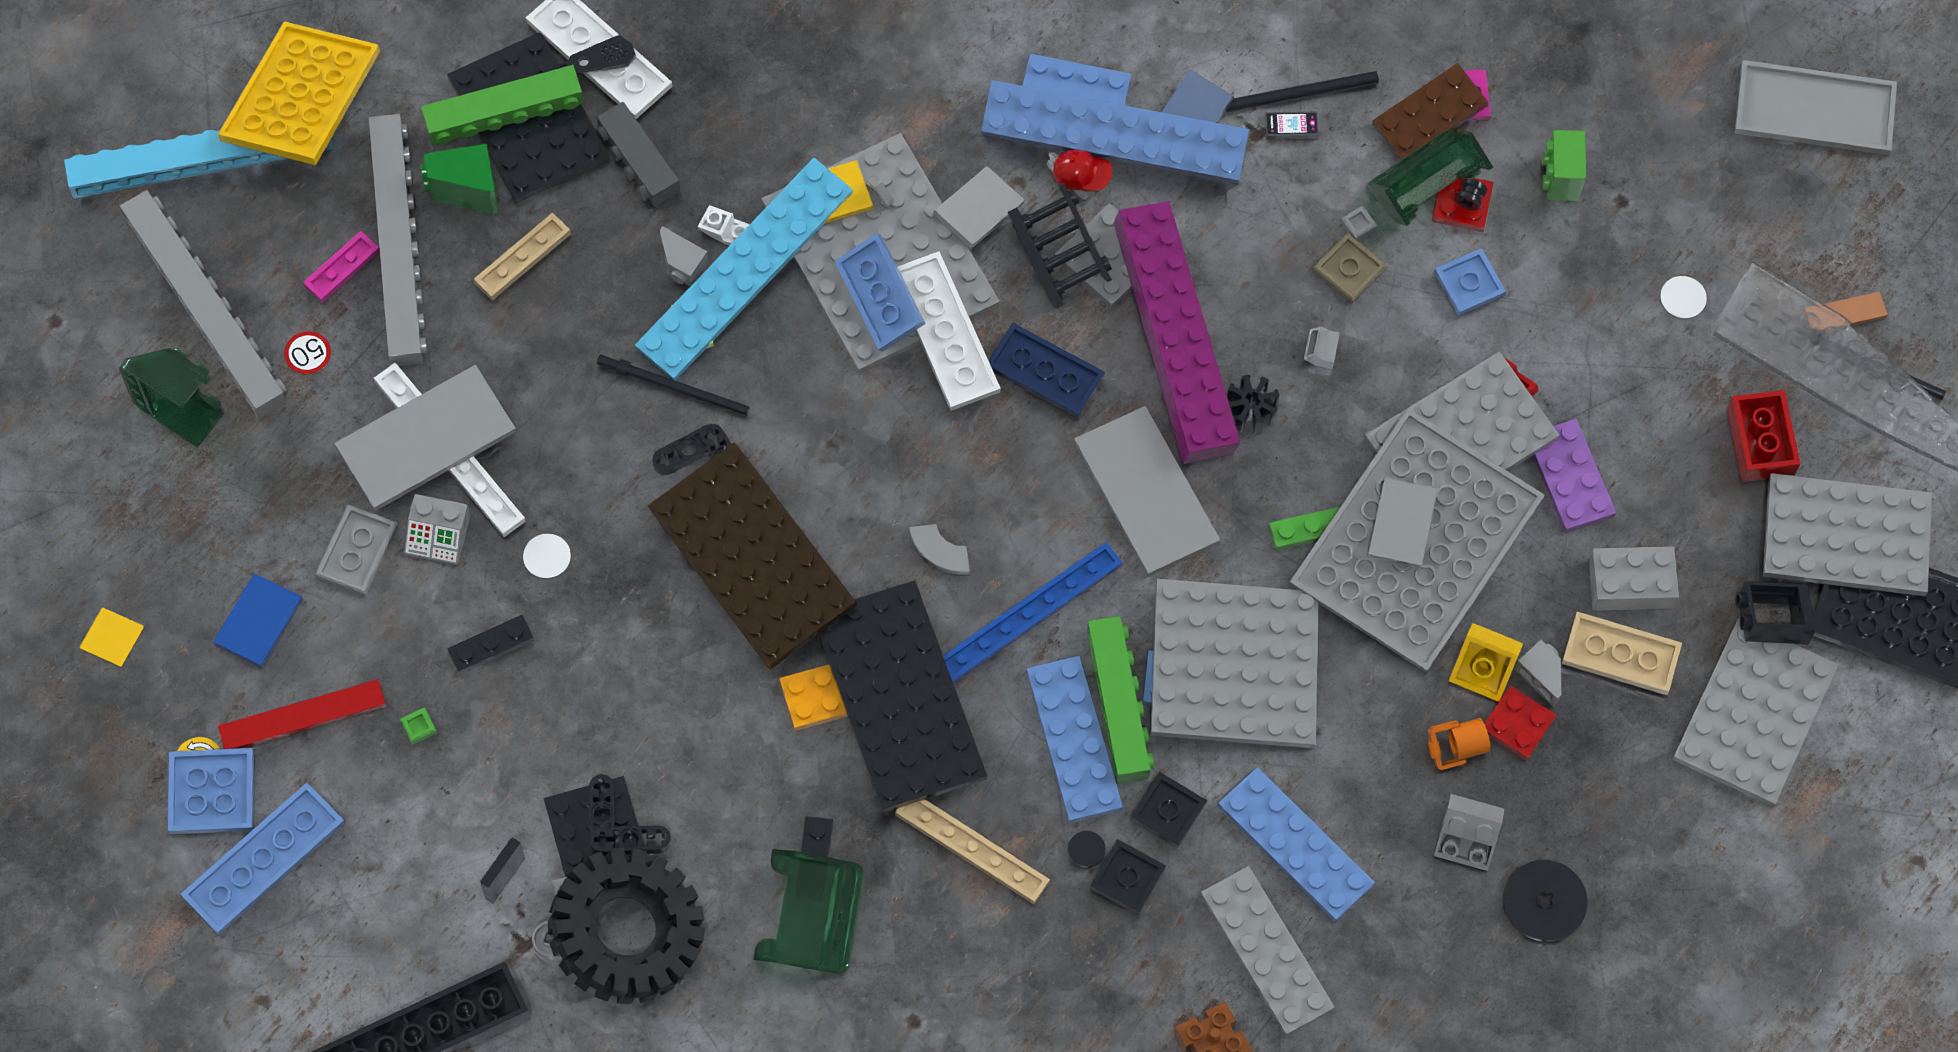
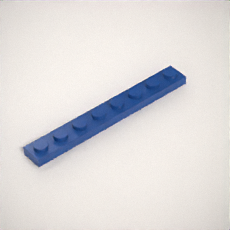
(1031, 611)

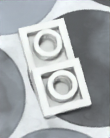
(721, 225)

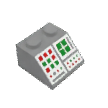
(436, 529)

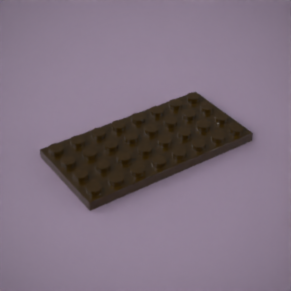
(752, 556)

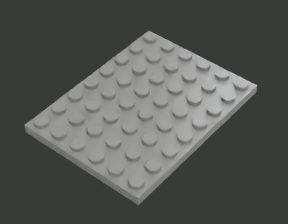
(909, 234)
(1470, 532)

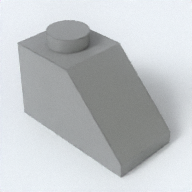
(683, 258)
(1542, 671)

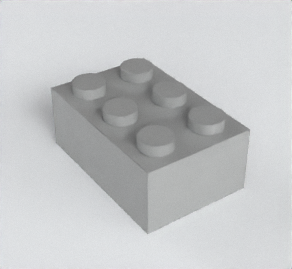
(1633, 578)

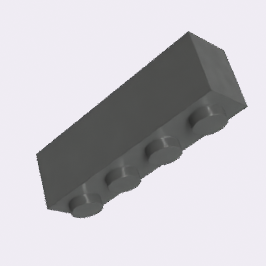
(637, 154)

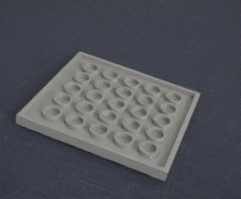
(1234, 663)

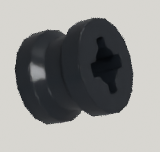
(1471, 194)

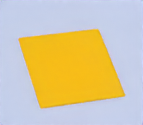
(111, 637)

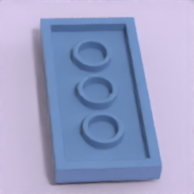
(1077, 79)
(879, 292)

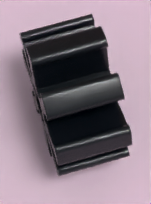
(1264, 404)

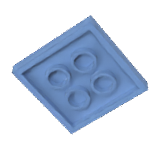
(211, 791)

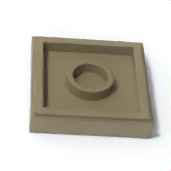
(1349, 268)

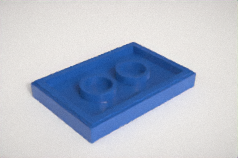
(257, 620)

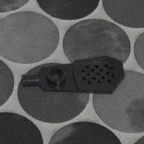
(596, 58)

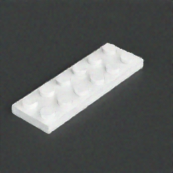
(574, 27)
(948, 333)

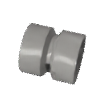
(541, 945)

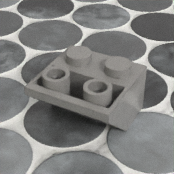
(1469, 832)

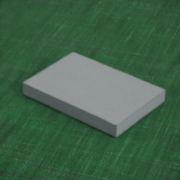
(978, 207)
(1402, 522)
(356, 550)

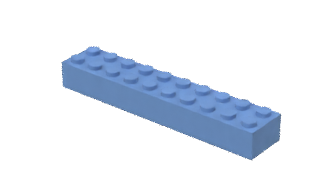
(1115, 132)

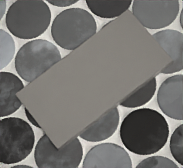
(1815, 107)
(425, 437)
(1146, 491)

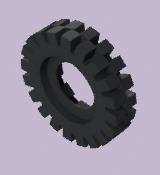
(636, 878)

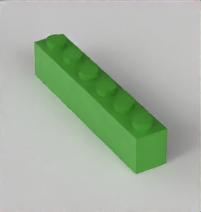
(502, 105)
(1119, 699)

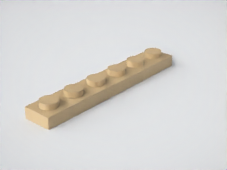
(974, 849)

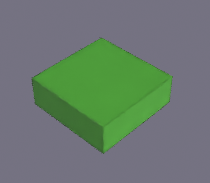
(418, 726)

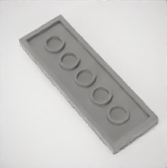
(1267, 951)

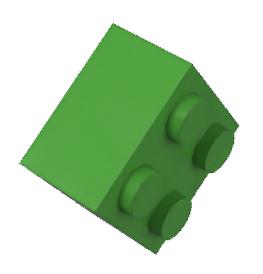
(1564, 165)

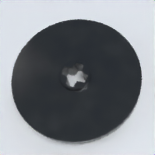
(1550, 880)

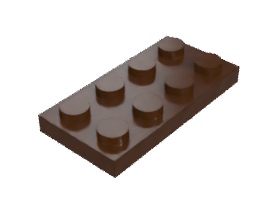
(1430, 111)

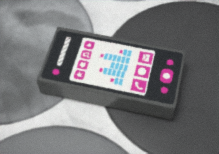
(1291, 125)

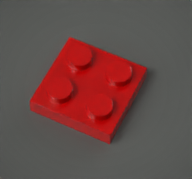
(1450, 213)
(1519, 723)

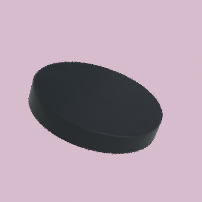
(1086, 849)

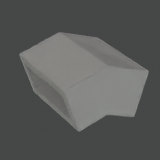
(1321, 347)

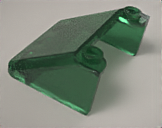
(815, 912)

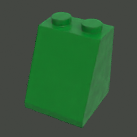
(461, 178)

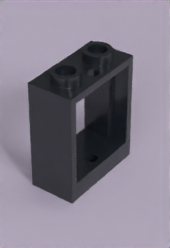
(1781, 594)

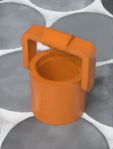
(1465, 740)

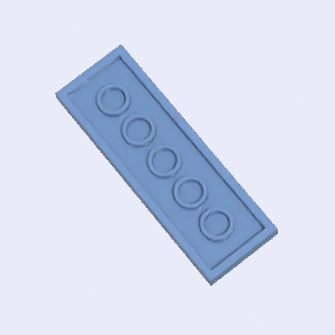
(1074, 739)
(1296, 844)
(262, 858)

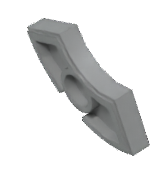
(938, 551)

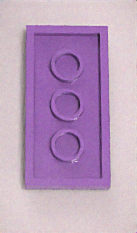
(1573, 479)

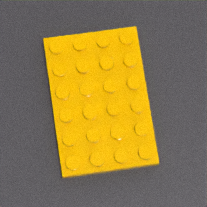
(299, 93)

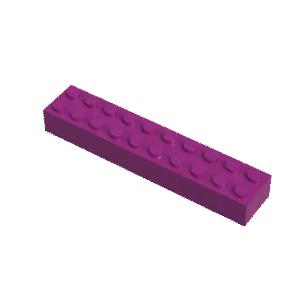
(1176, 332)

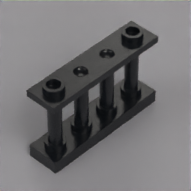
(1035, 244)

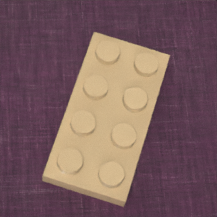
(1622, 653)

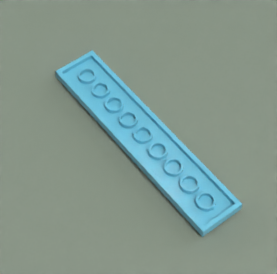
(743, 269)

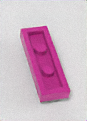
(341, 267)

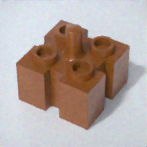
(1211, 1034)

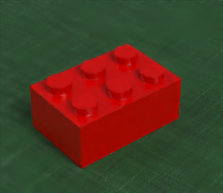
(1763, 435)

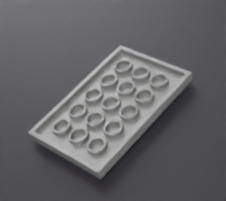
(1484, 411)
(1847, 534)
(1755, 715)

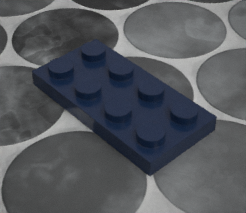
(1045, 370)

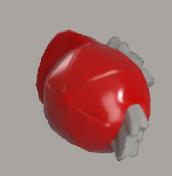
(1080, 171)

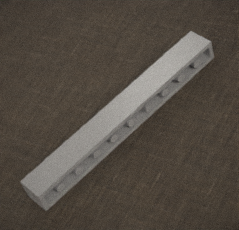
(396, 240)
(203, 304)

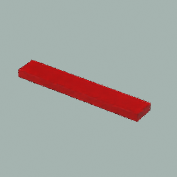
(302, 716)

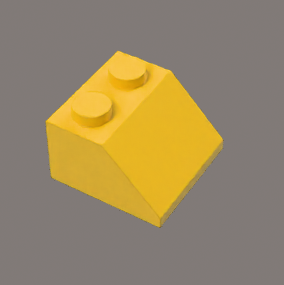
(1485, 662)

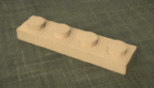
(522, 256)

